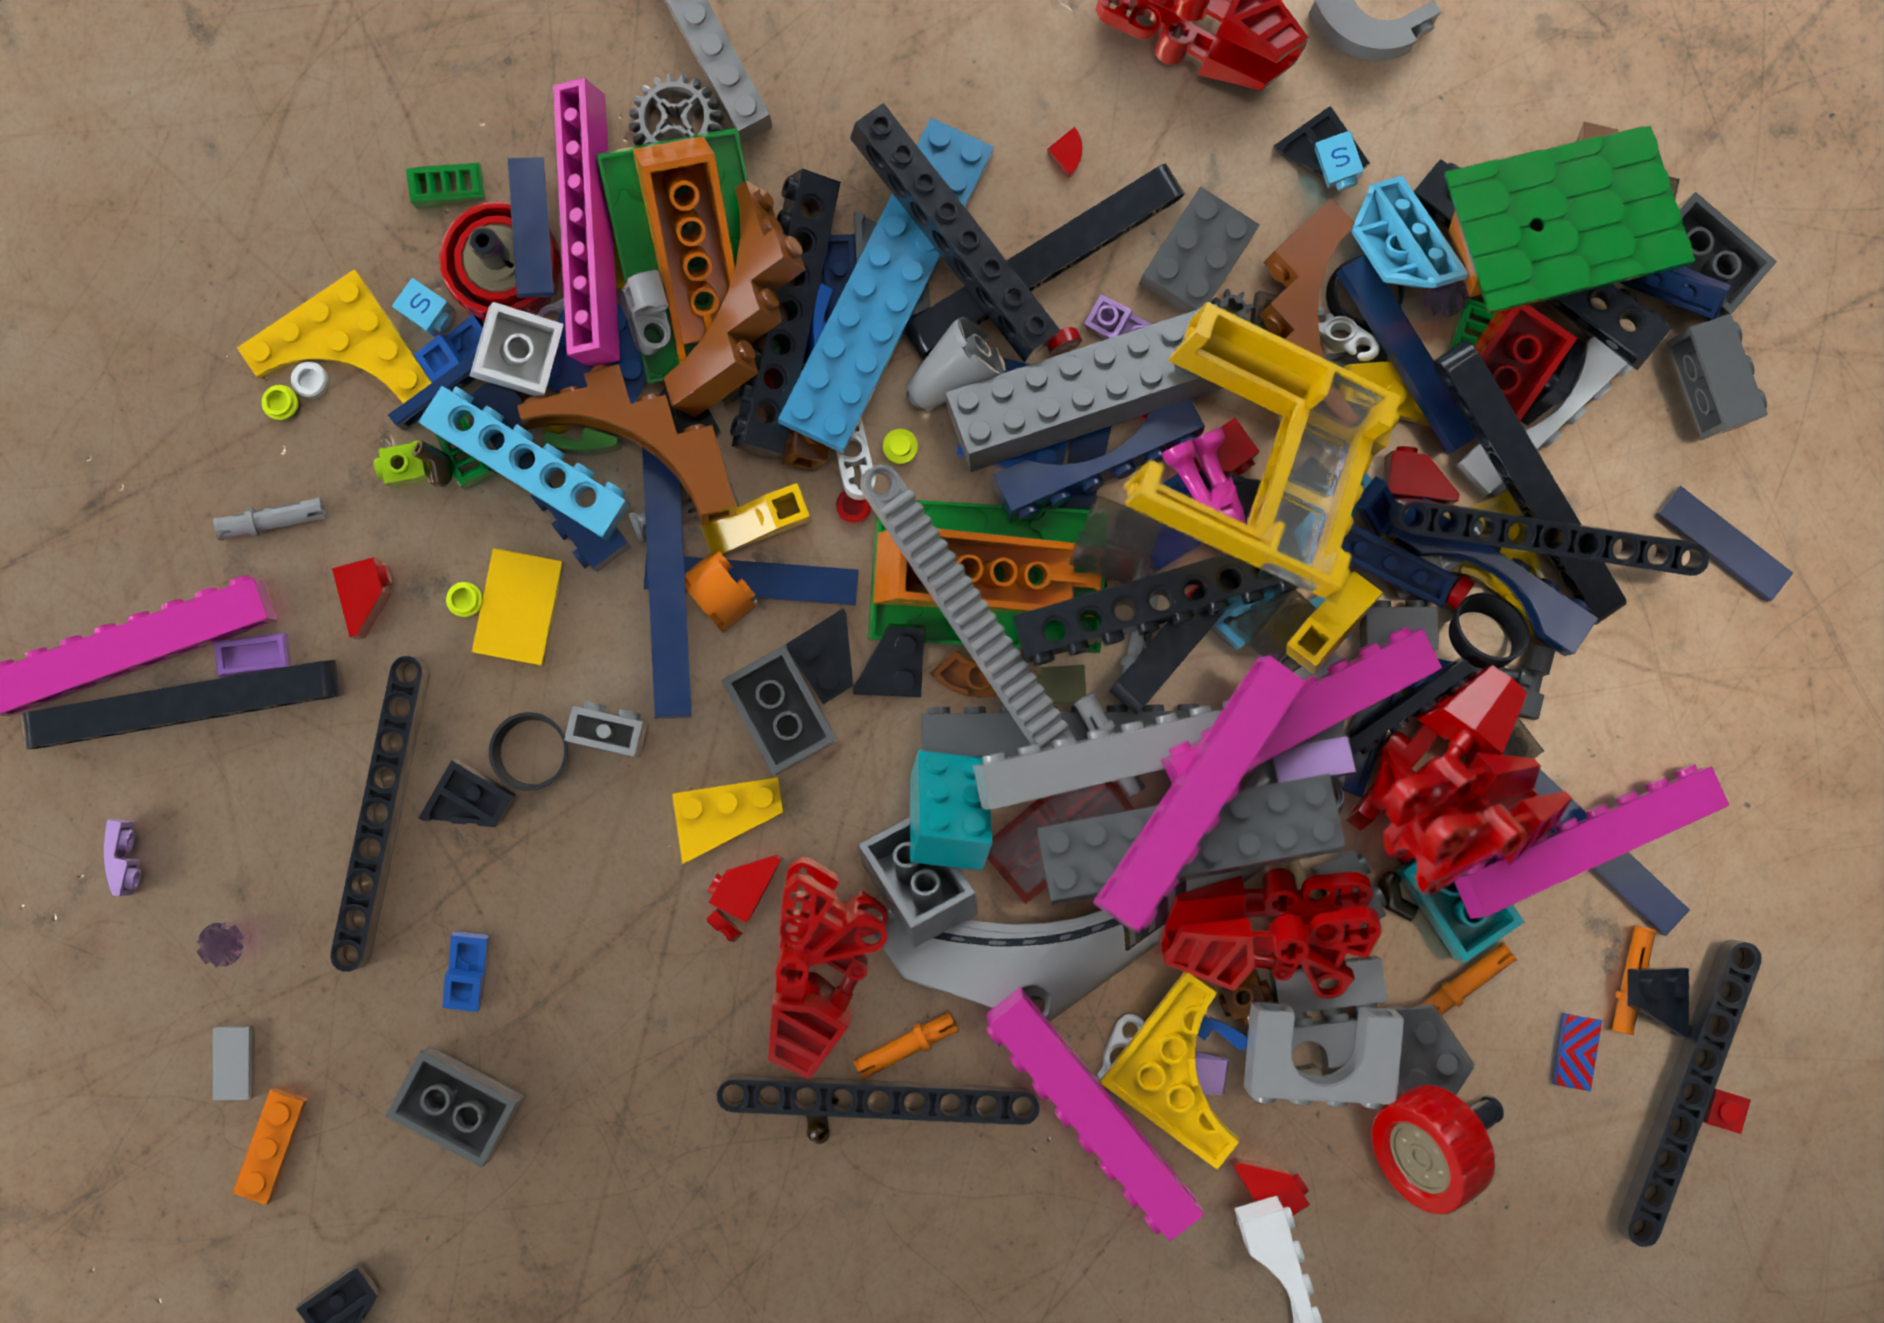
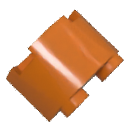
(718, 592)

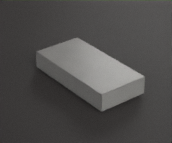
(232, 1062)

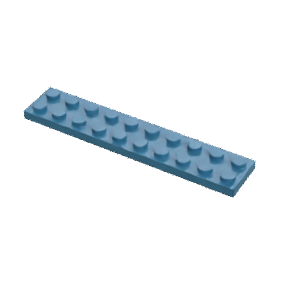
(878, 301)

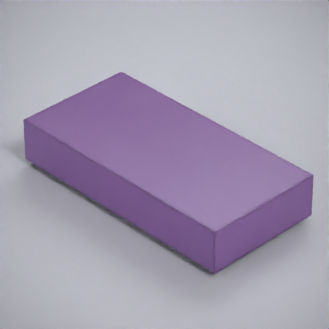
(252, 654)

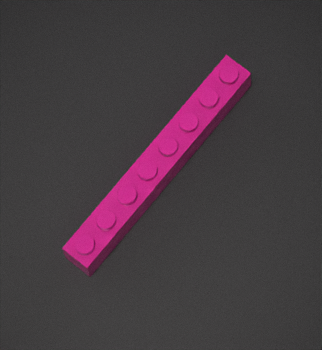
(585, 225)
(134, 645)
(1339, 693)
(1199, 793)
(1593, 840)
(1094, 1114)

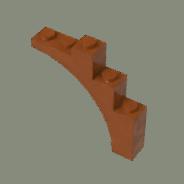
(1301, 268)
(749, 310)
(649, 423)

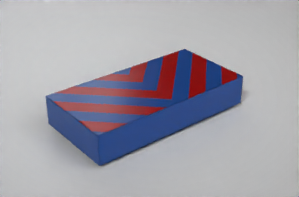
(1577, 1052)

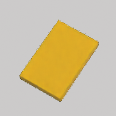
(518, 607)

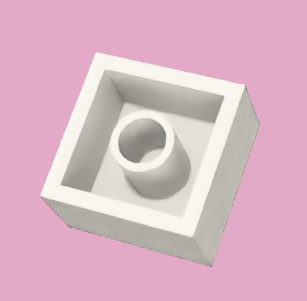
(516, 349)

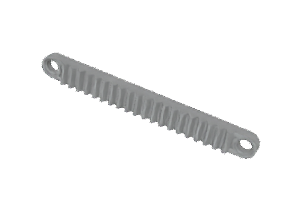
(965, 609)

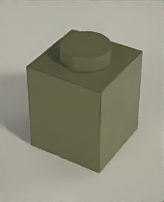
(1063, 683)

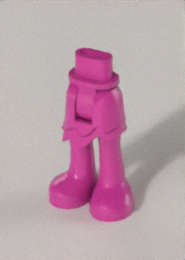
(1223, 493)

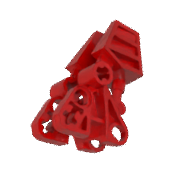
(1250, 48)
(1472, 718)
(1497, 817)
(1214, 938)
(806, 1008)

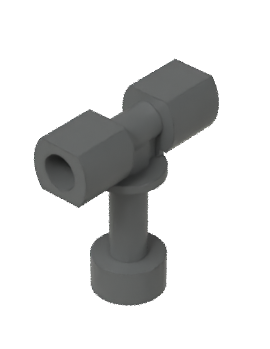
(1530, 678)

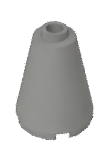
(954, 362)

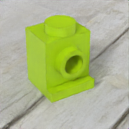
(412, 472)

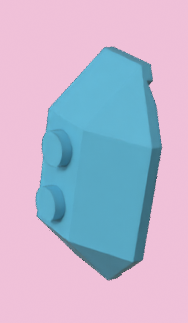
(1404, 239)

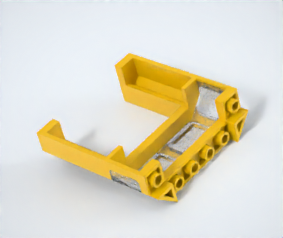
(1316, 464)

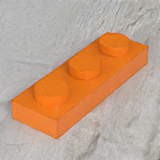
(269, 1146)

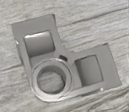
(644, 308)

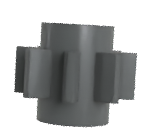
(1235, 302)

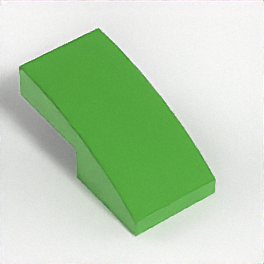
(590, 443)

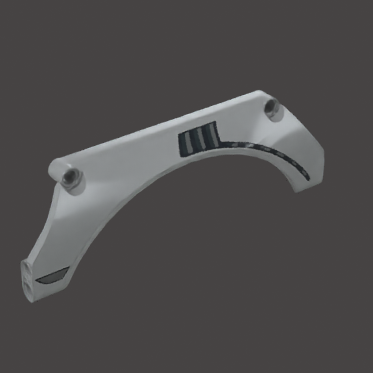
(1064, 957)

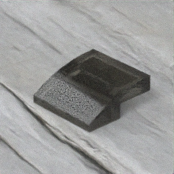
(1115, 541)

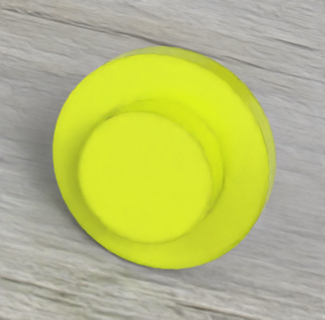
(280, 402)
(900, 446)
(464, 599)

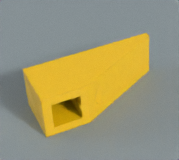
(758, 520)
(1332, 624)

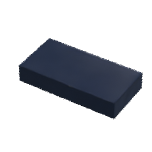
(1374, 507)

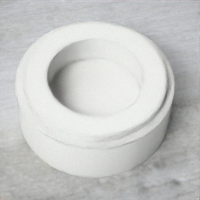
(310, 380)

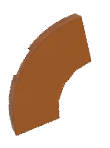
(963, 677)

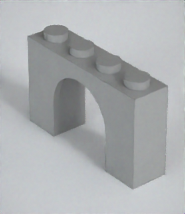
(1366, 1078)

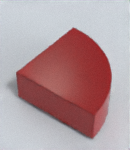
(1067, 151)
(721, 922)

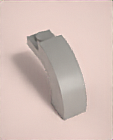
(1370, 38)

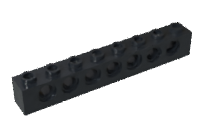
(820, 197)
(953, 232)
(1577, 308)
(1136, 594)

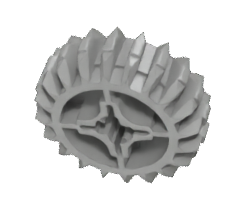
(686, 110)

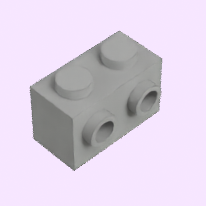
(606, 731)

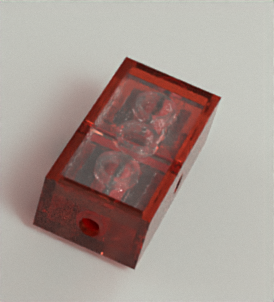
(1017, 846)

